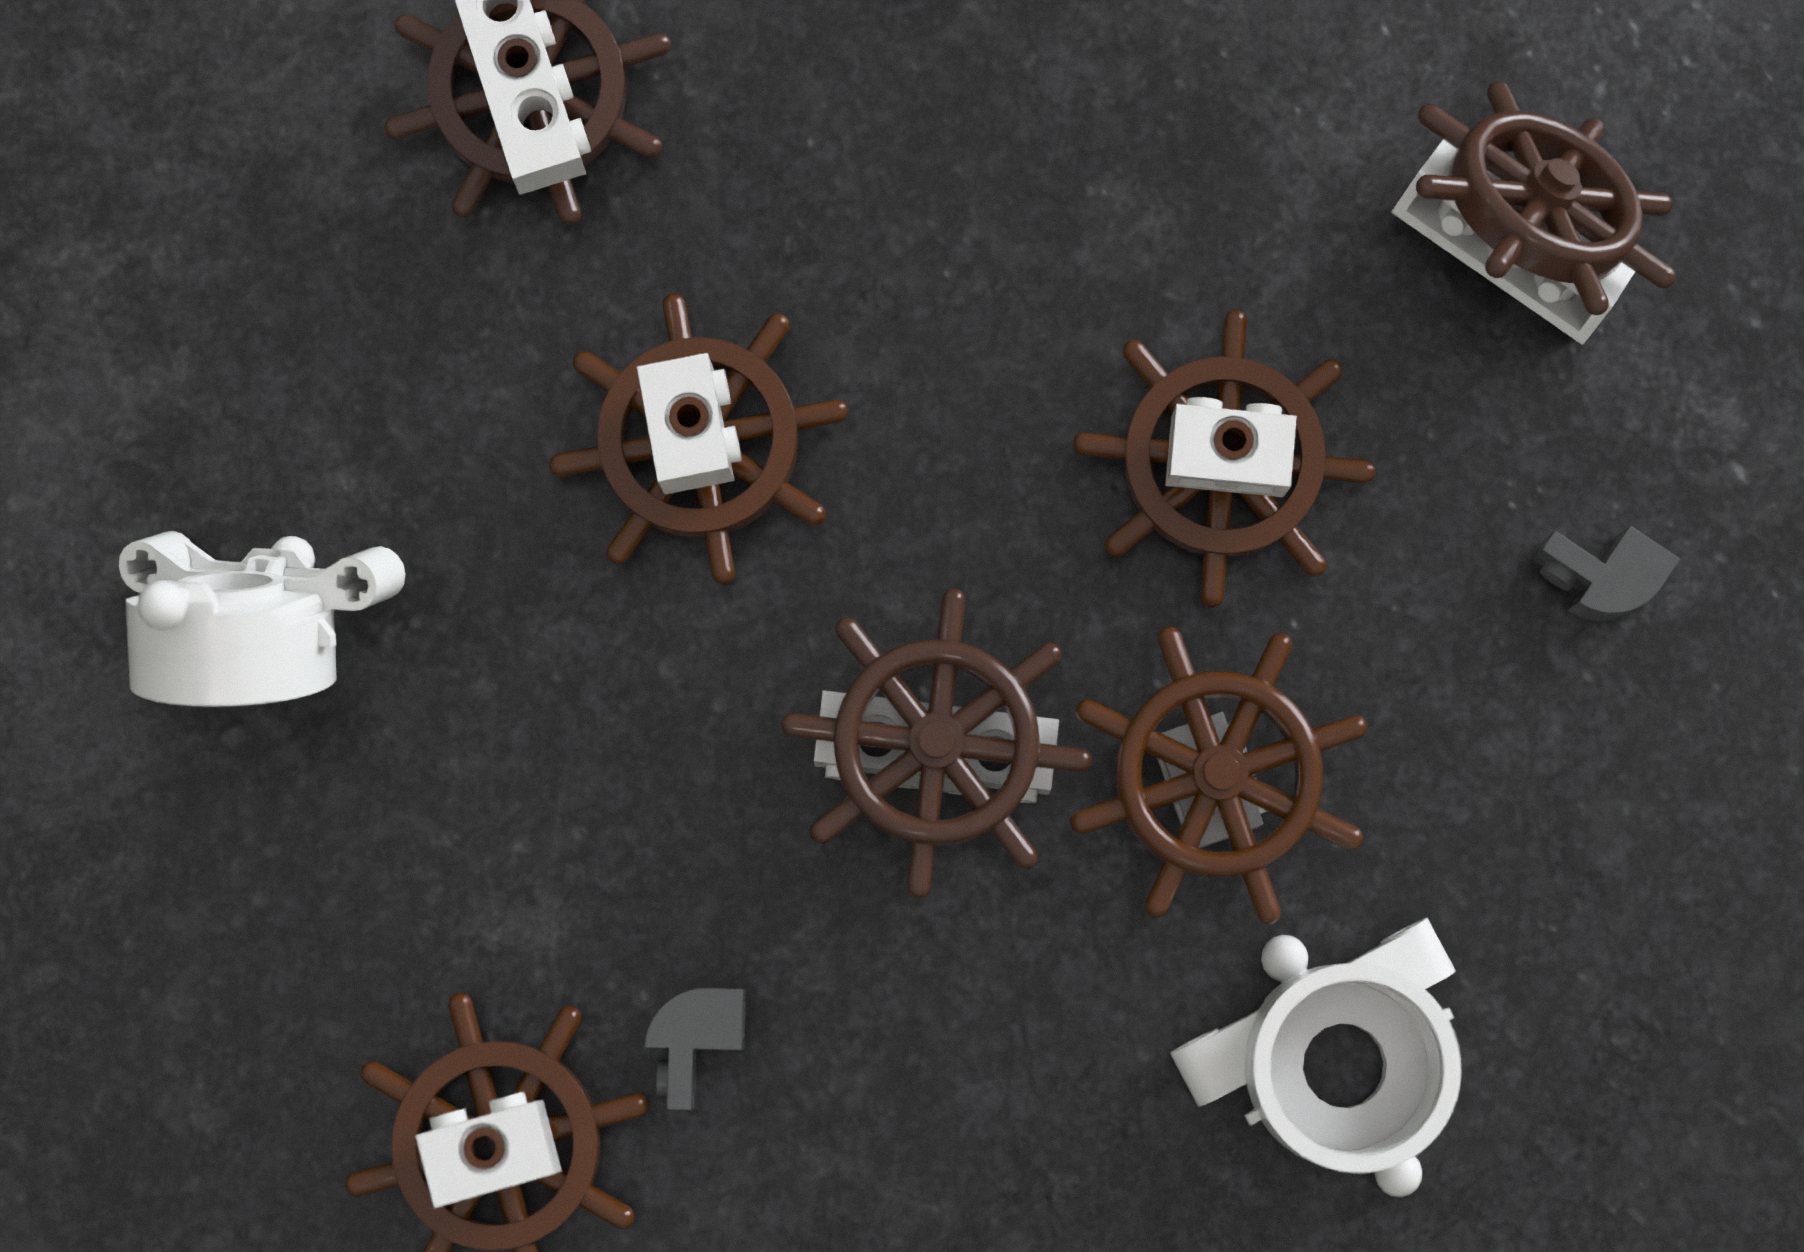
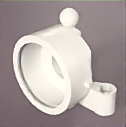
(244, 627)
(1381, 996)

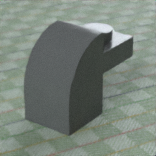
(1608, 587)
(692, 1022)

